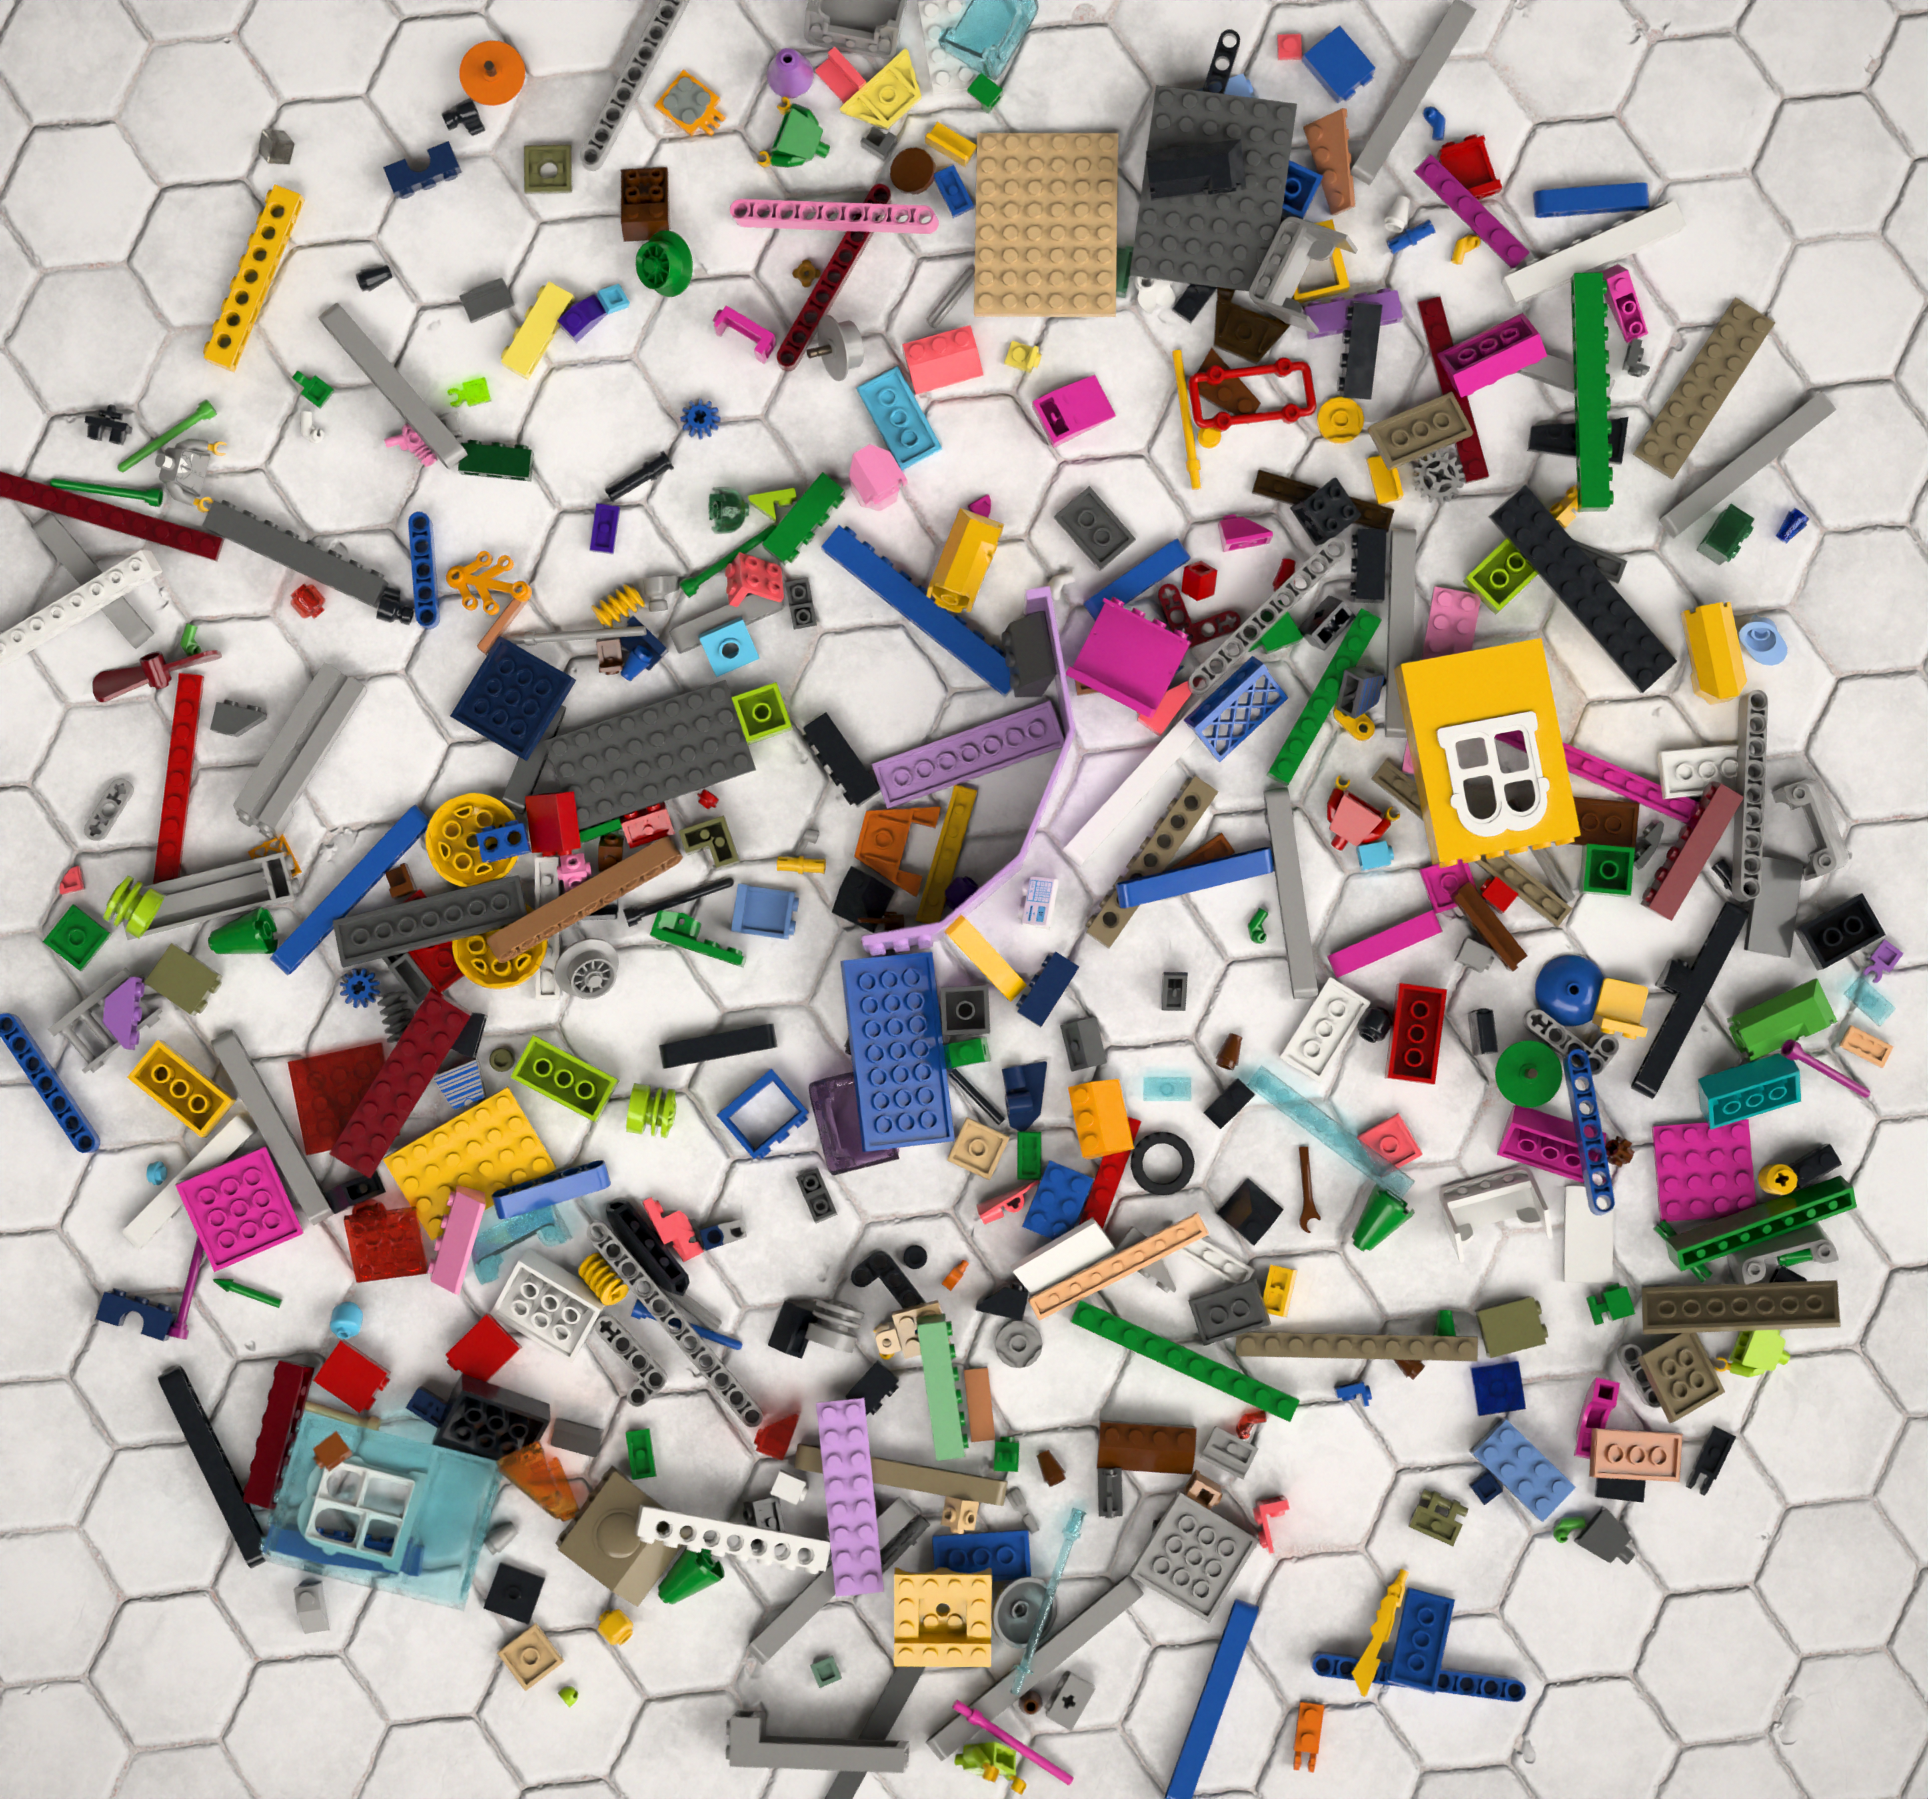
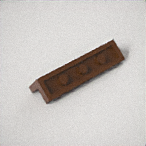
(1488, 926)

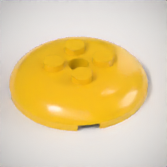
(450, 834)
(484, 969)

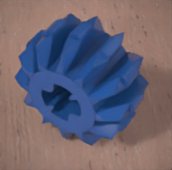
(690, 419)
(363, 995)

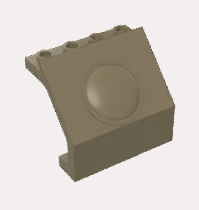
(605, 1543)

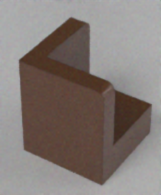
(400, 881)

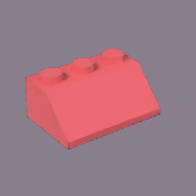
(942, 359)

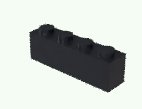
(1360, 349)
(841, 760)

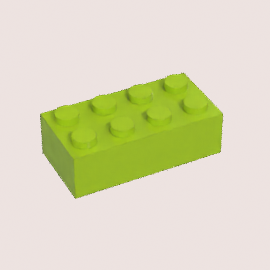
(1500, 577)
(565, 1078)

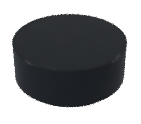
(915, 1257)

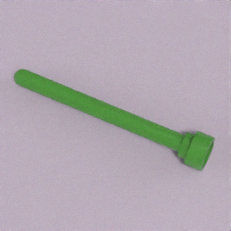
(203, 412)

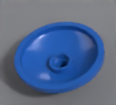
(1554, 984)

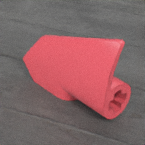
(991, 1209)

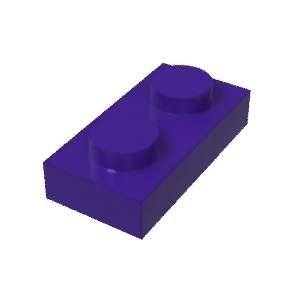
(605, 528)

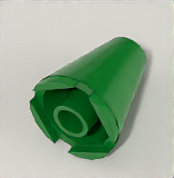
(246, 935)
(1379, 1219)
(690, 1575)

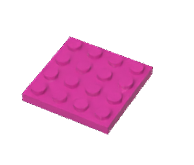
(1703, 1170)
(239, 1208)

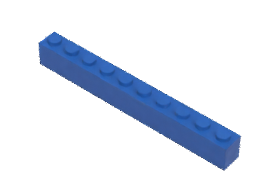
(919, 609)

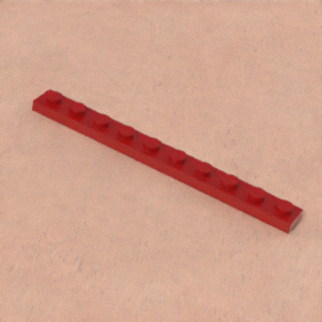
(178, 777)

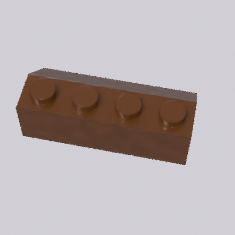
(1146, 1447)

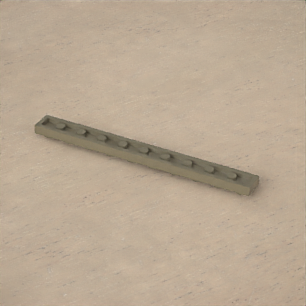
(1527, 887)
(1357, 1346)

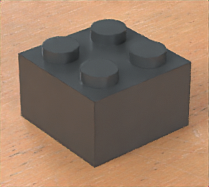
(965, 1010)

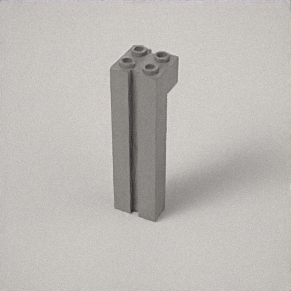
(298, 751)
(223, 892)
(754, 1749)

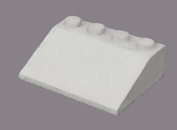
(548, 1305)

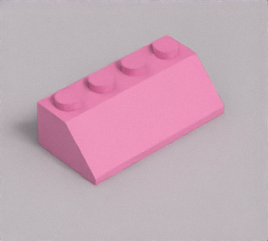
(457, 1238)

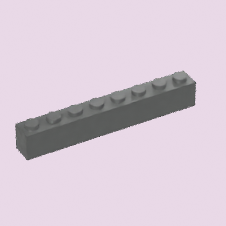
(295, 554)

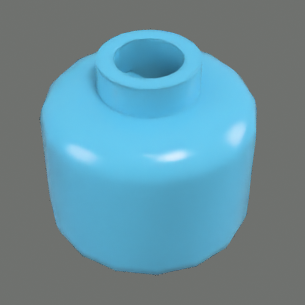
(346, 1320)

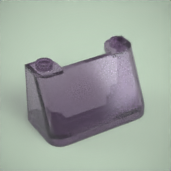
(839, 1128)

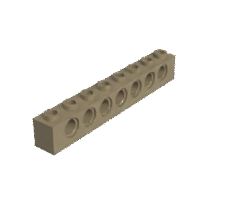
(1191, 788)

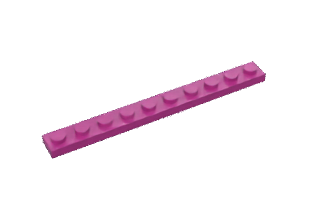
(1613, 779)

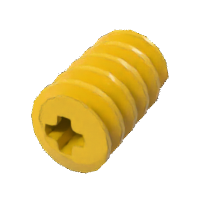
(618, 606)
(1785, 1184)
(602, 1279)

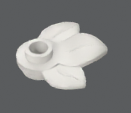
(1156, 293)

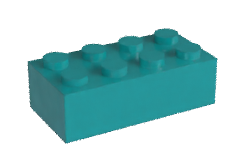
(1749, 1090)

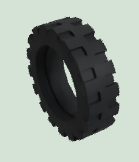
(1187, 1163)

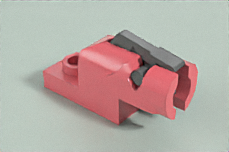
(675, 1228)

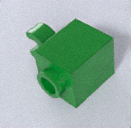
(1006, 1454)

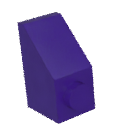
(582, 317)

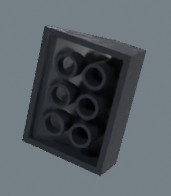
(490, 1420)

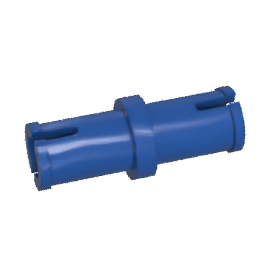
(1410, 236)

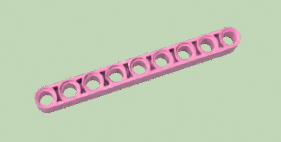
(843, 222)

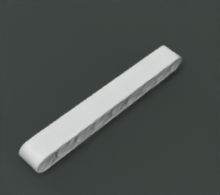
(1132, 791)

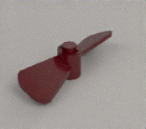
(152, 671)

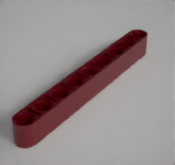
(832, 289)

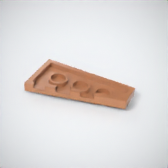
(1329, 149)

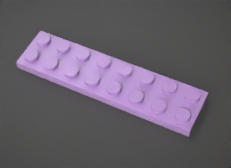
(968, 755)
(850, 1497)

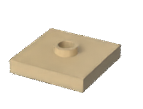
(978, 1148)
(530, 1656)

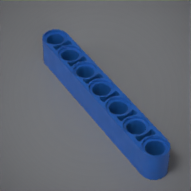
(1195, 877)
(57, 1089)
(1585, 1143)

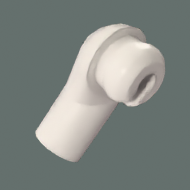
(308, 430)

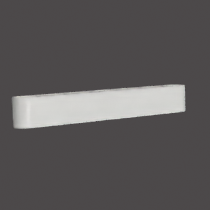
(168, 1201)

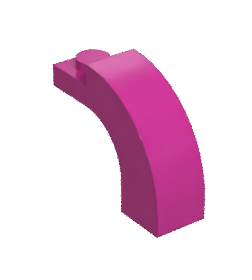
(1595, 1412)

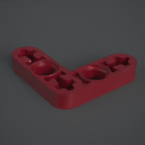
(1195, 629)

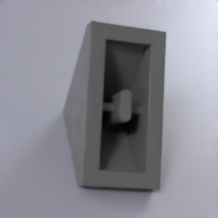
(1174, 991)

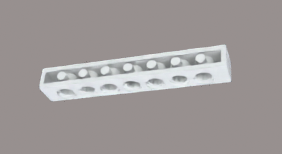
(77, 605)
(817, 1548)

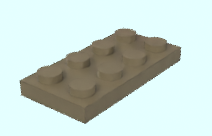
(1420, 431)

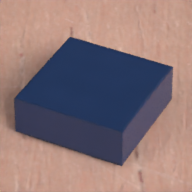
(1486, 1488)

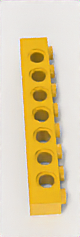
(229, 356)

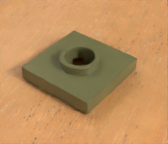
(535, 157)

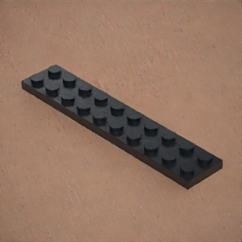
(1582, 588)

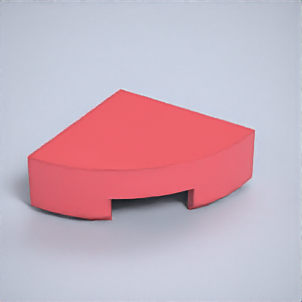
(72, 881)

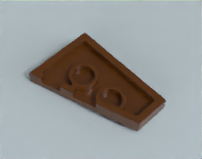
(1230, 394)

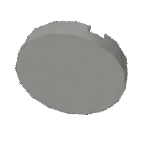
(1018, 1344)

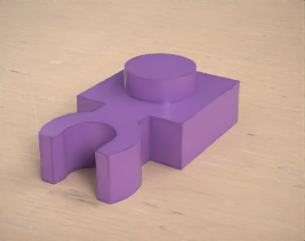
(1884, 958)

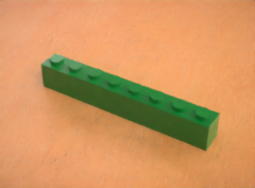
(1323, 698)
(1761, 1223)

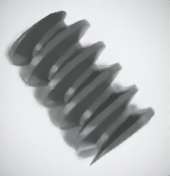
(395, 1013)

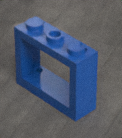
(782, 1133)

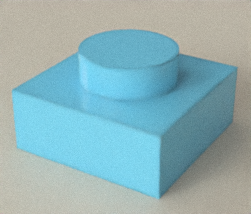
(613, 299)

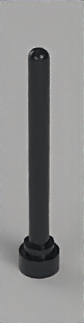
(634, 915)

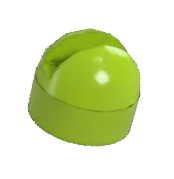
(568, 1695)

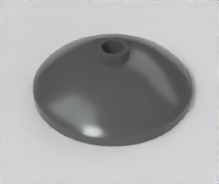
(1016, 1626)

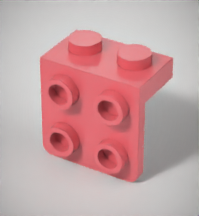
(753, 576)

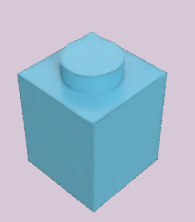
(1374, 855)

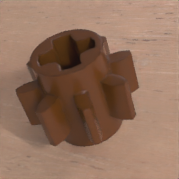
(1619, 1151)

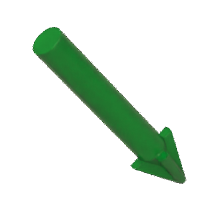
(229, 1285)

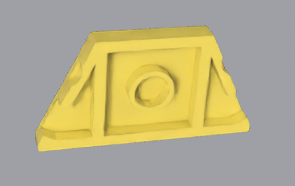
(886, 95)

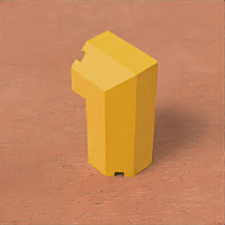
(964, 561)
(1714, 652)

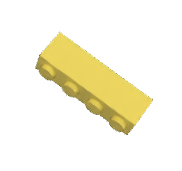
(537, 330)

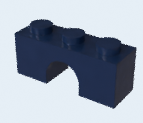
(442, 167)
(156, 1319)

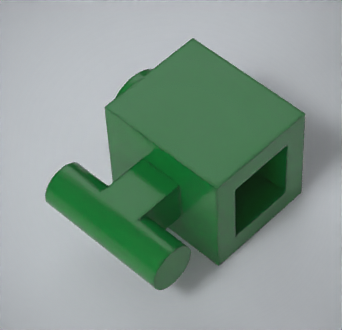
(1615, 1303)

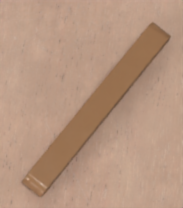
(584, 899)

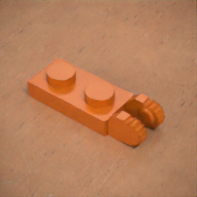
(1308, 1733)

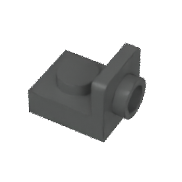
(1634, 354)

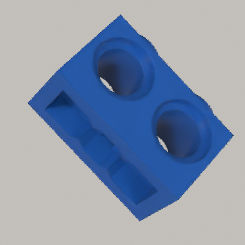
(504, 848)

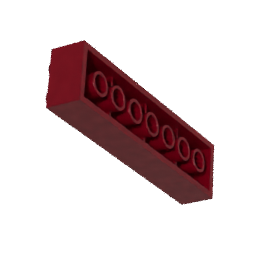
(400, 1083)

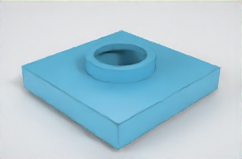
(730, 632)

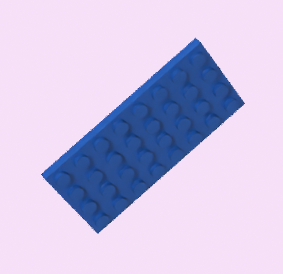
(897, 1051)

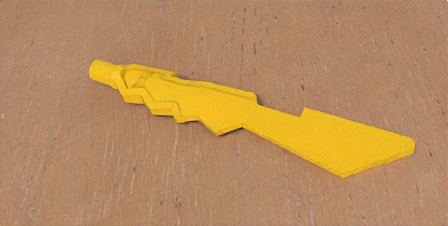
(1381, 1629)

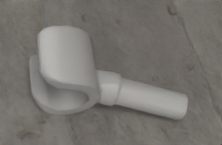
(809, 836)

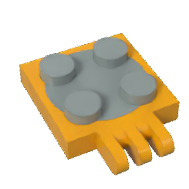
(690, 105)

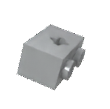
(1069, 1715)

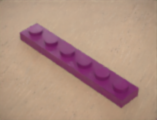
(1471, 211)

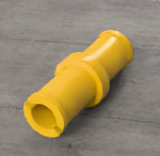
(801, 864)

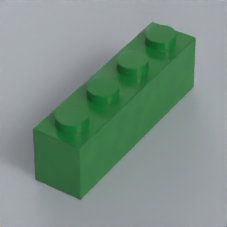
(804, 518)

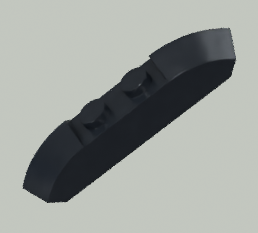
(647, 1247)

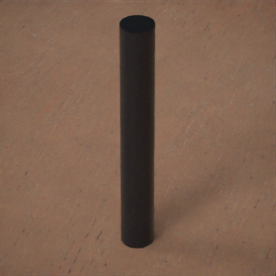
(976, 1096)

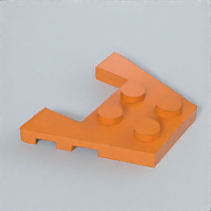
(884, 840)

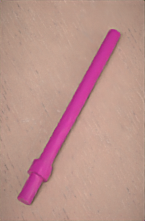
(975, 1717)

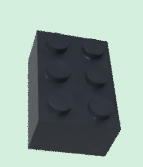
(1839, 931)

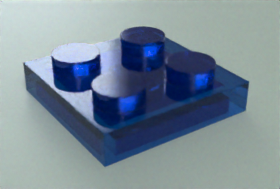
(1498, 1388)

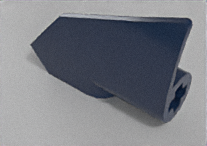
(1024, 1094)

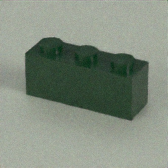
(497, 461)

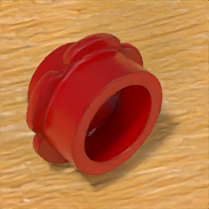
(707, 799)

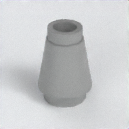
(500, 1538)

